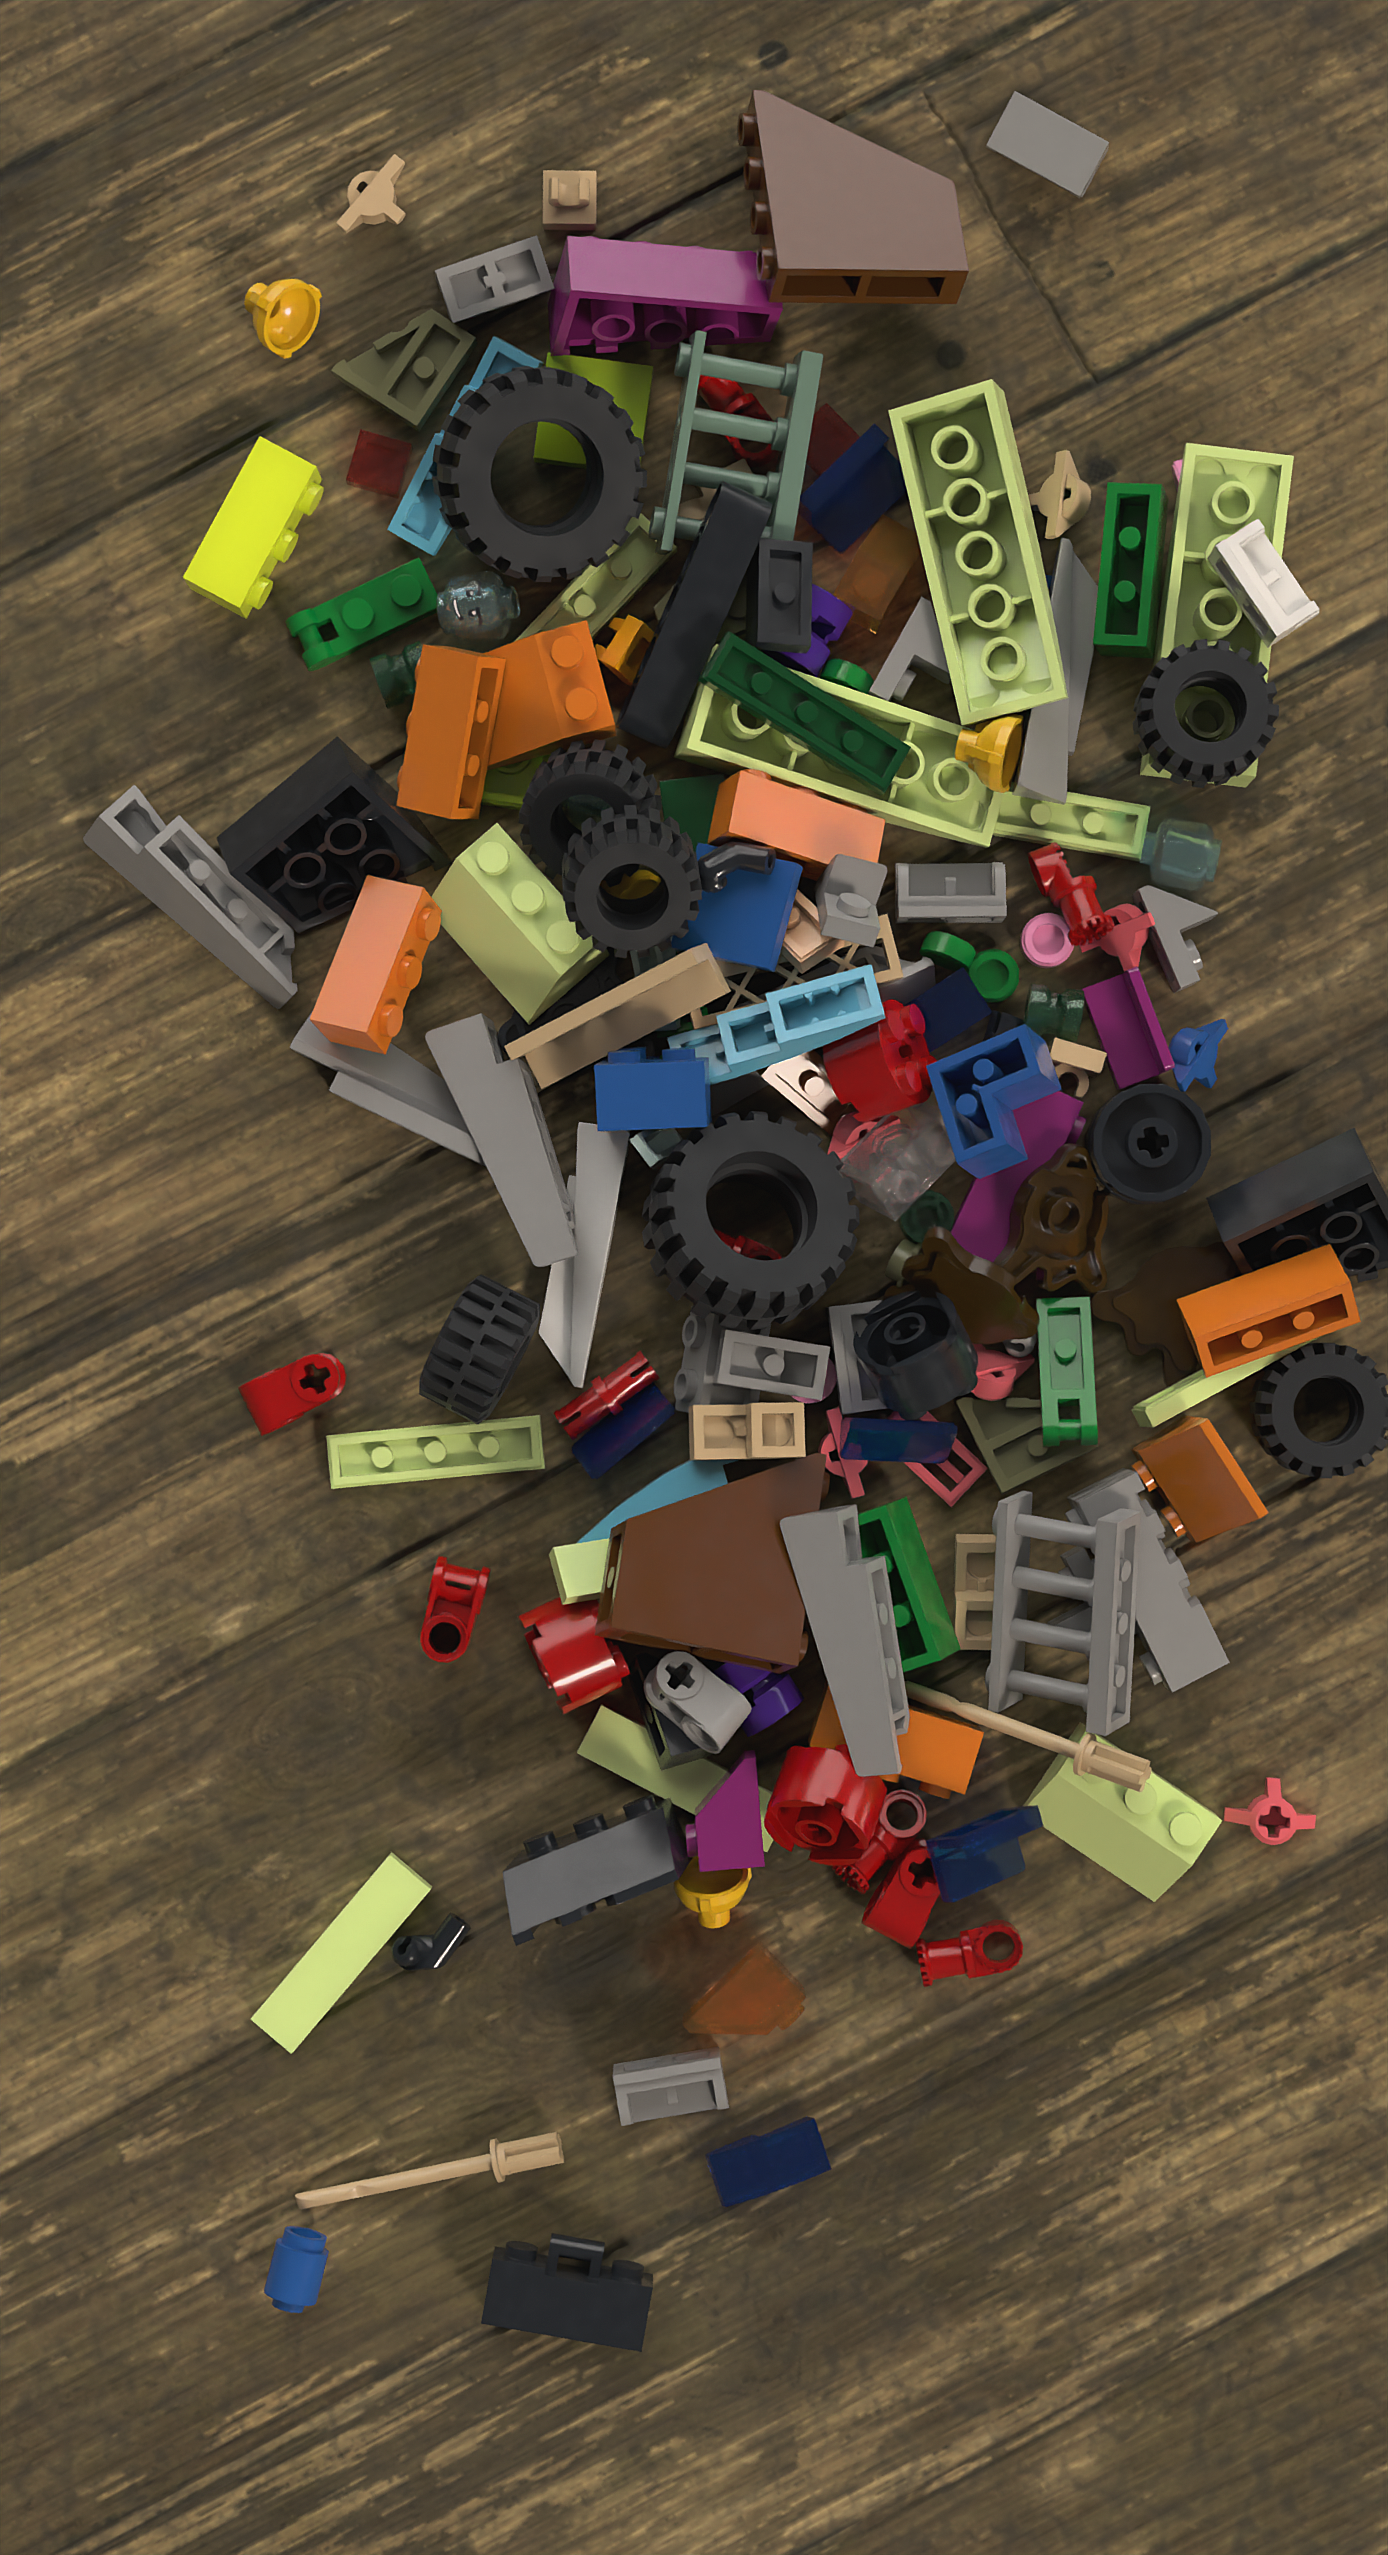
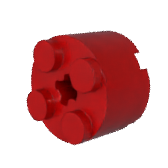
(882, 1064)
(570, 1652)
(824, 1805)

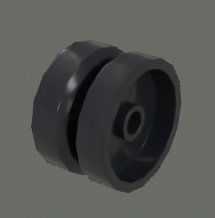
(1179, 1140)

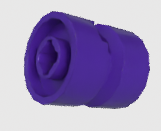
(827, 624)
(767, 1692)

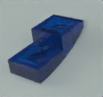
(950, 1008)
(768, 2162)

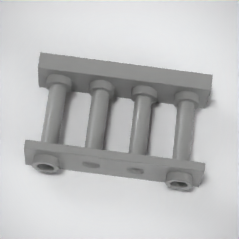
(1109, 1595)

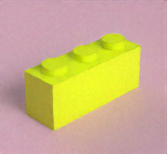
(254, 528)

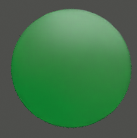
(847, 675)
(948, 951)
(994, 975)

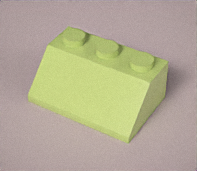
(513, 924)
(1133, 1834)

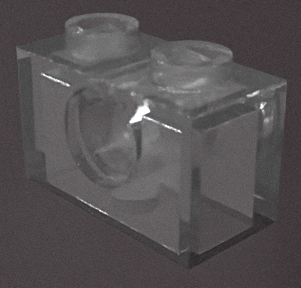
(899, 1159)

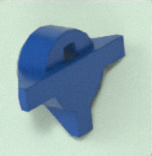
(1196, 1053)

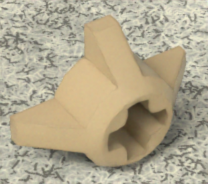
(373, 197)
(1062, 497)

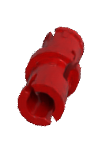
(606, 1395)

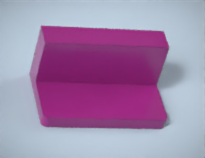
(1127, 1029)

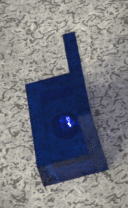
(854, 491)
(981, 1851)

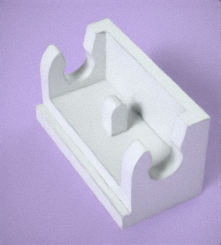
(1262, 583)

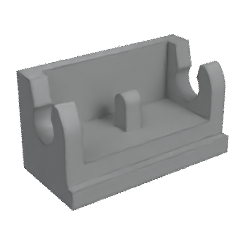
(1048, 144)
(494, 279)
(950, 893)
(852, 1382)
(670, 2085)

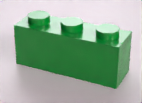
(1130, 570)
(918, 1606)

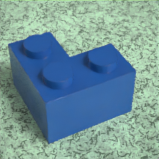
(652, 1091)
(980, 1091)

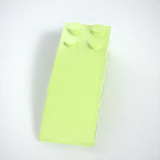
(1215, 499)
(980, 551)
(731, 740)

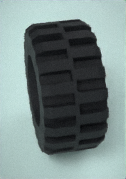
(608, 492)
(788, 1169)

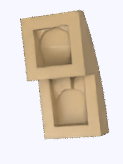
(747, 1431)
(974, 1590)

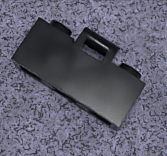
(567, 2300)

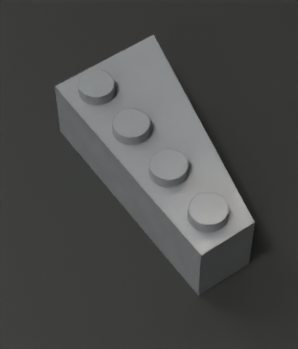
(1167, 1619)

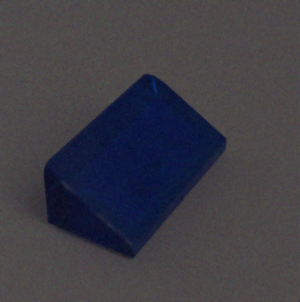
(622, 1432)
(896, 1440)

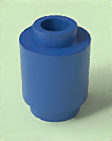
(296, 2269)

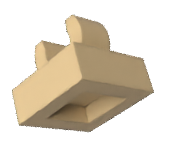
(569, 200)
(1077, 1061)

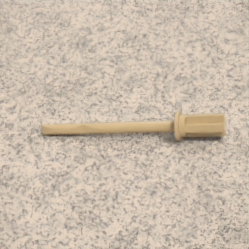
(1088, 1756)
(503, 2160)

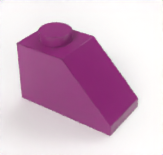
(729, 1821)

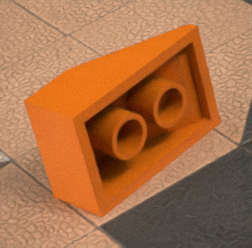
(549, 696)
(1196, 1480)

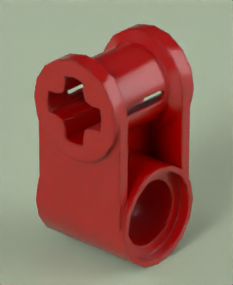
(286, 1394)
(453, 1605)
(902, 1900)

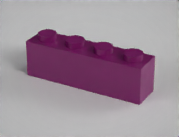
(984, 1214)

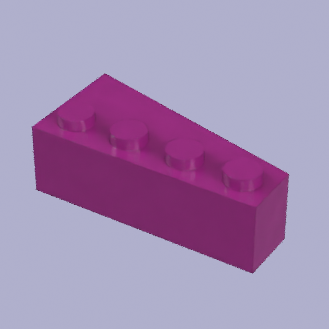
(655, 294)

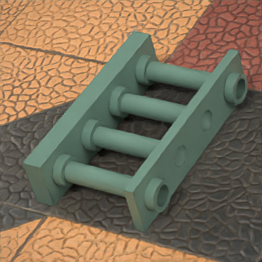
(787, 435)

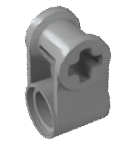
(700, 1705)

